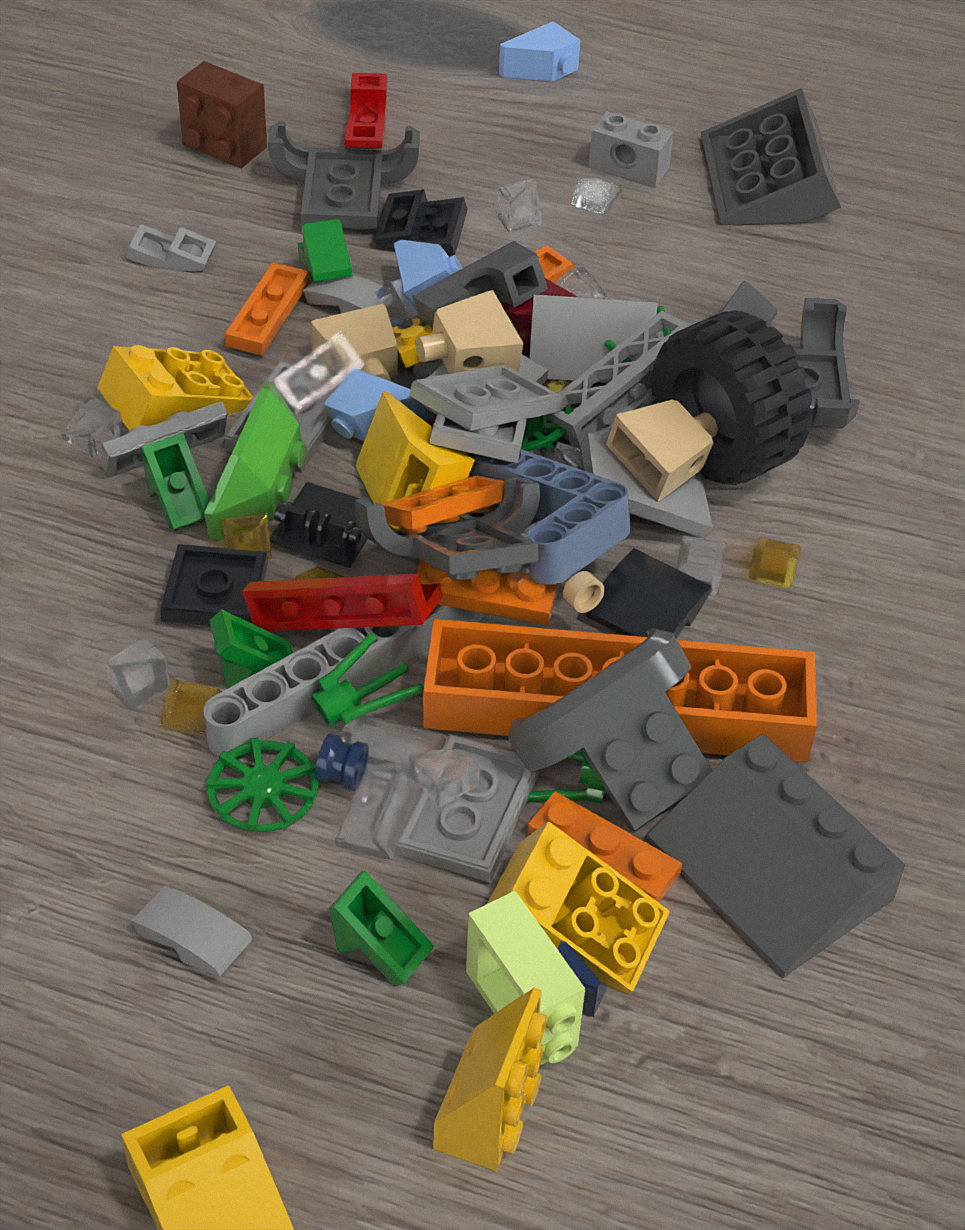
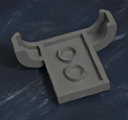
(342, 181)
(824, 363)
(467, 544)
(623, 731)

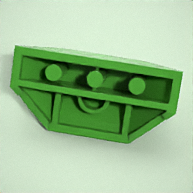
(260, 464)

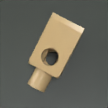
(369, 335)
(472, 336)
(662, 445)

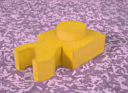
(407, 341)

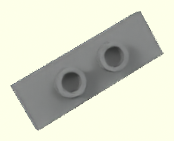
(198, 427)

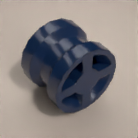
(341, 761)

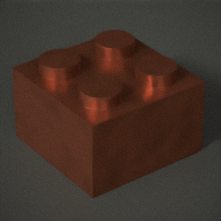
(222, 114)

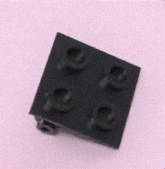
(320, 525)

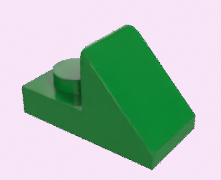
(324, 250)
(175, 481)
(245, 647)
(376, 925)

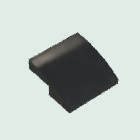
(415, 219)
(648, 595)

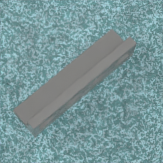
(625, 392)

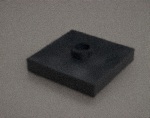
(210, 580)

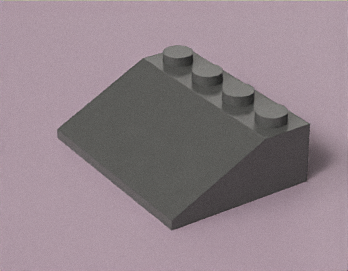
(770, 165)
(777, 855)

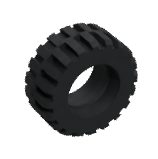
(746, 383)

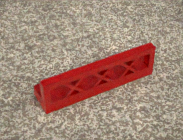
(341, 602)

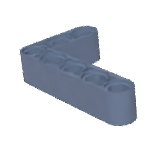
(577, 512)

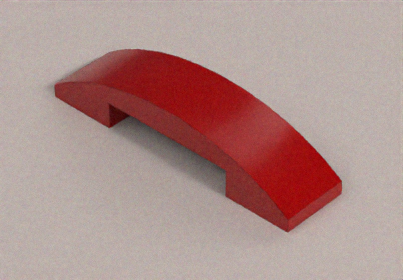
(367, 111)

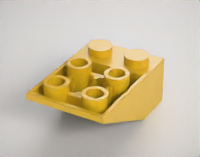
(158, 383)
(399, 455)
(585, 905)
(493, 1084)
(204, 1169)

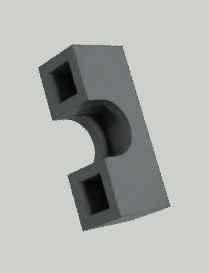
(509, 271)

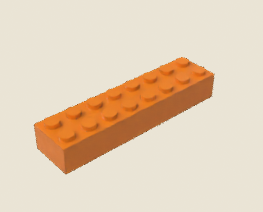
(732, 694)

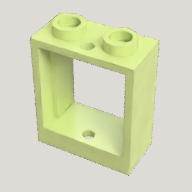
(511, 956)

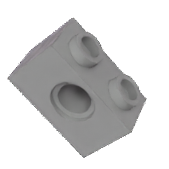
(630, 149)

